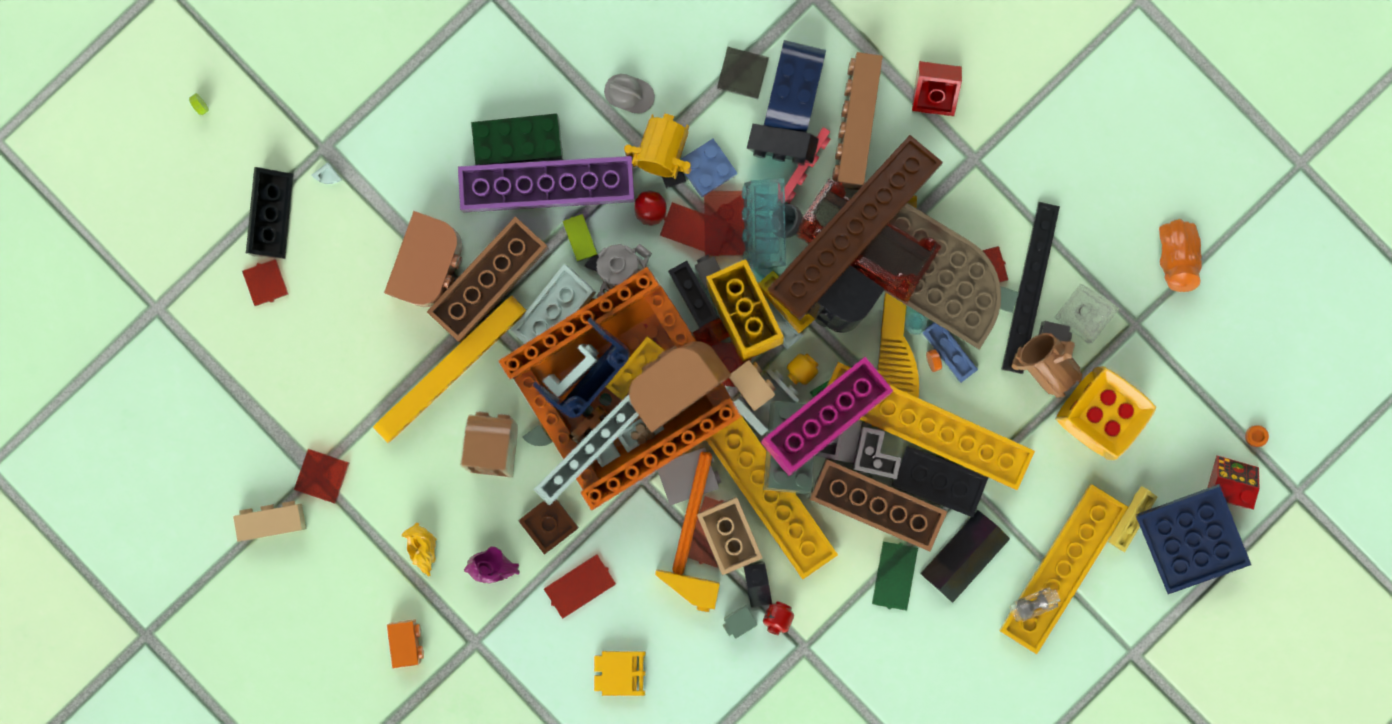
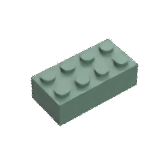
(775, 477)

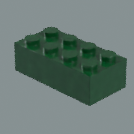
(517, 140)

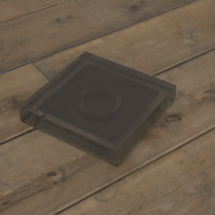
(742, 73)

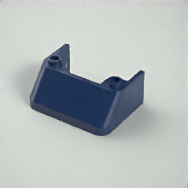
(594, 380)

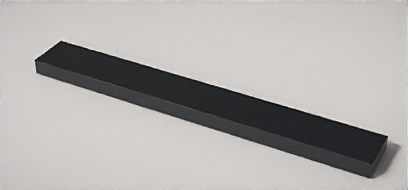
(1031, 282)

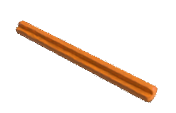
(691, 512)

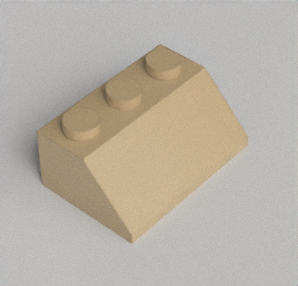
(729, 535)

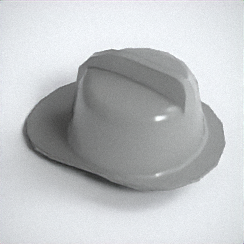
(629, 93)

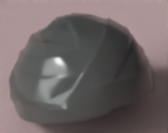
(792, 220)

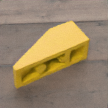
(695, 590)

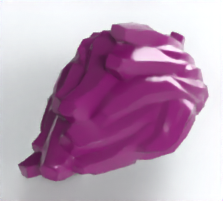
(490, 566)

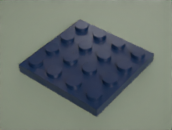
(1193, 539)

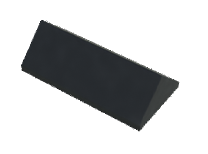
(269, 213)
(965, 556)

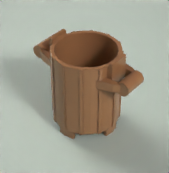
(1049, 363)

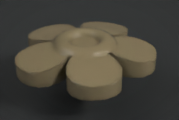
(641, 433)

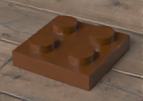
(548, 525)

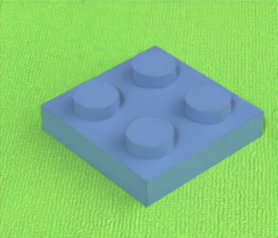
(709, 168)

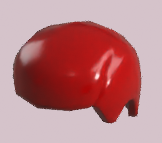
(650, 208)

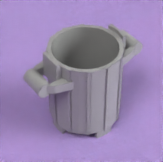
(618, 264)

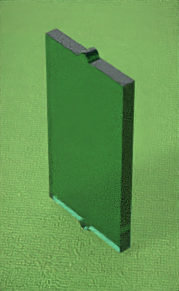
(894, 575)

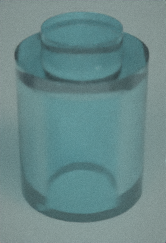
(915, 323)

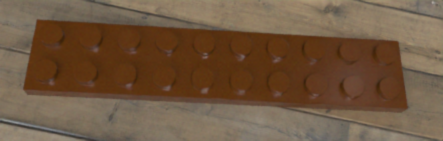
(854, 227)

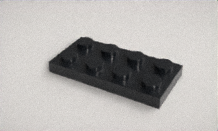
(940, 481)

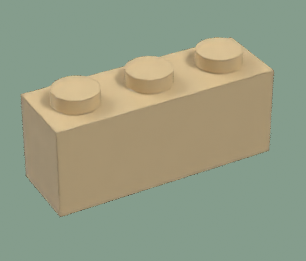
(269, 521)

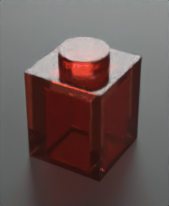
(711, 333)

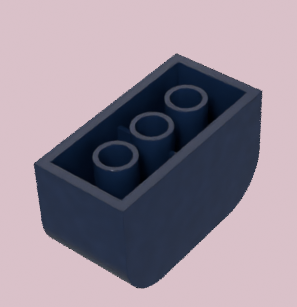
(795, 86)

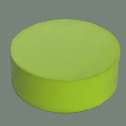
(198, 104)

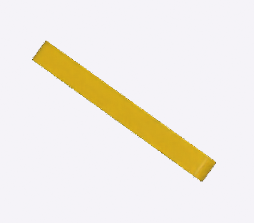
(449, 369)

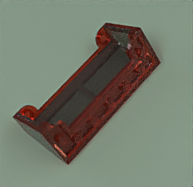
(890, 260)

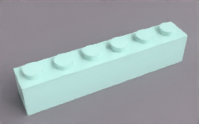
(587, 451)

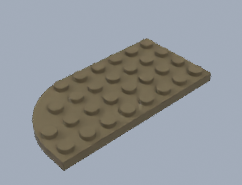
(960, 285)

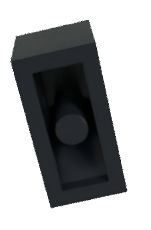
(757, 584)

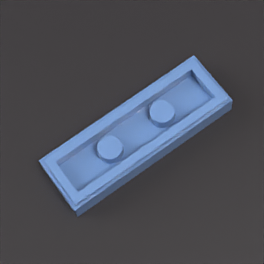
(950, 351)

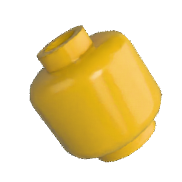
(802, 369)

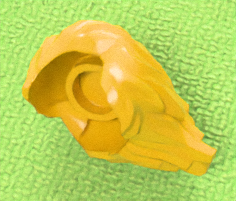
(420, 547)

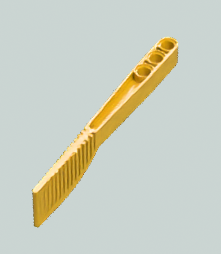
(896, 358)

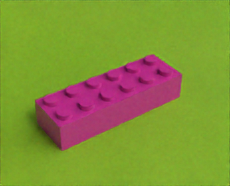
(826, 416)

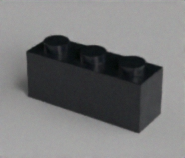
(782, 144)
(693, 294)

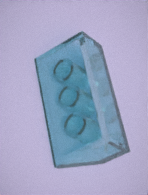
(764, 223)

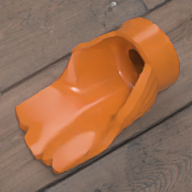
(1181, 255)

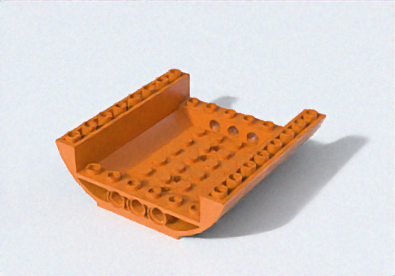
(556, 352)

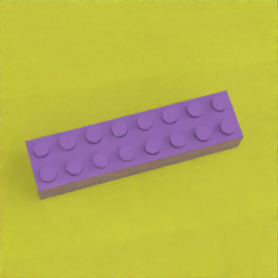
(546, 184)

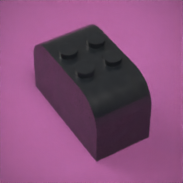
(846, 301)

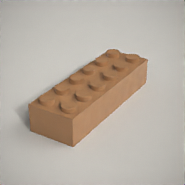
(858, 120)
(487, 279)
(877, 505)

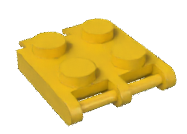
(619, 673)

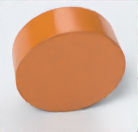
(934, 360)
(1256, 436)

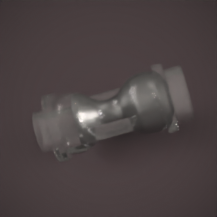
(1024, 608)

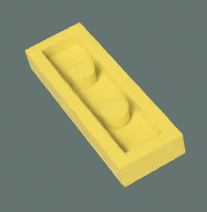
(1128, 526)

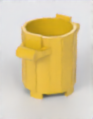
(661, 148)

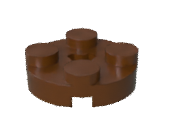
(588, 424)

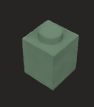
(739, 622)

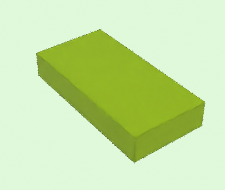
(579, 237)

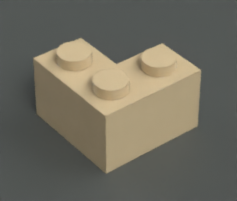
(752, 385)

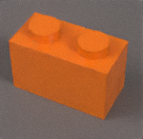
(405, 643)

